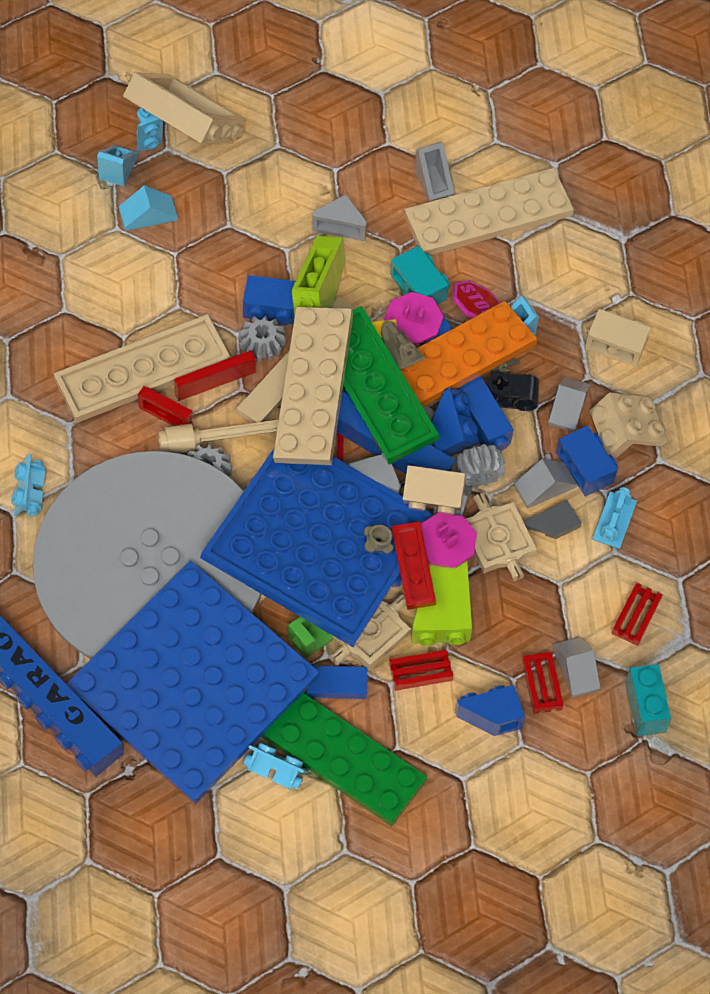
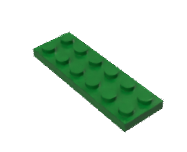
(383, 394)
(346, 759)

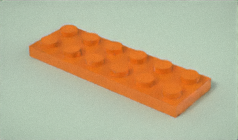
(468, 352)

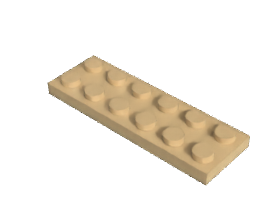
(488, 212)
(150, 362)
(313, 386)

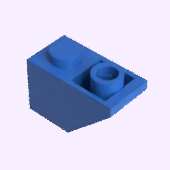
(454, 423)
(492, 711)

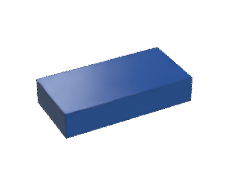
(339, 683)

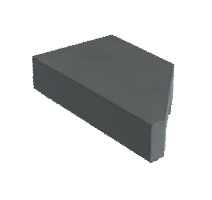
(554, 521)

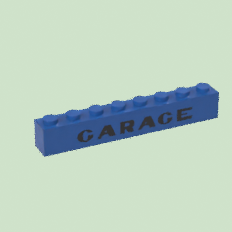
(55, 704)

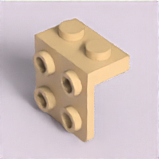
(627, 421)

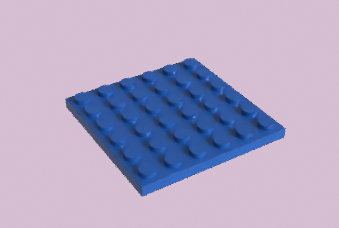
(304, 542)
(193, 681)

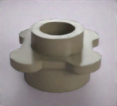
(378, 532)

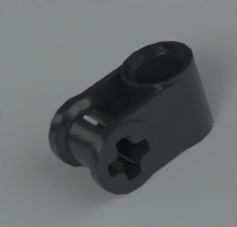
(515, 391)

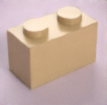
(617, 337)
(434, 489)

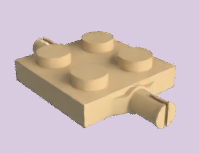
(500, 537)
(378, 638)

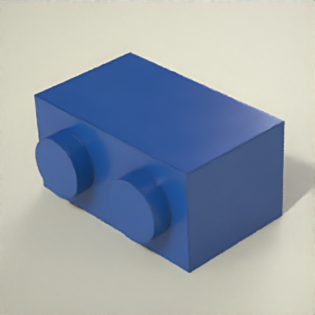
(270, 298)
(587, 460)

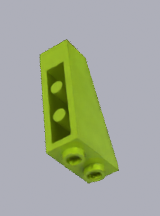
(320, 274)
(451, 616)

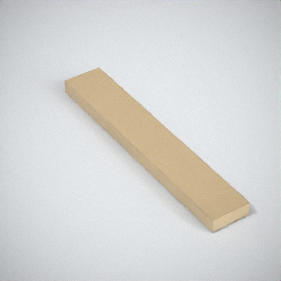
(269, 392)

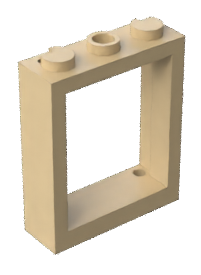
(184, 108)

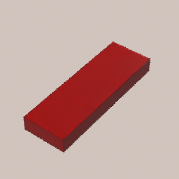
(215, 375)
(413, 565)

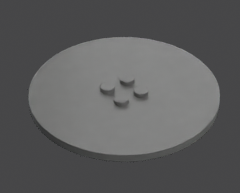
(123, 537)

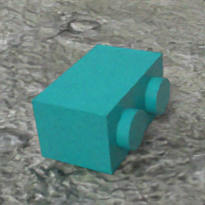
(416, 273)
(648, 700)

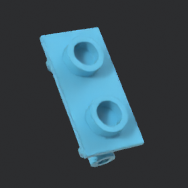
(149, 130)
(24, 496)
(615, 518)
(264, 760)

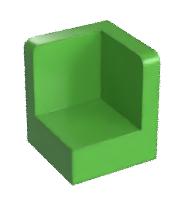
(307, 637)

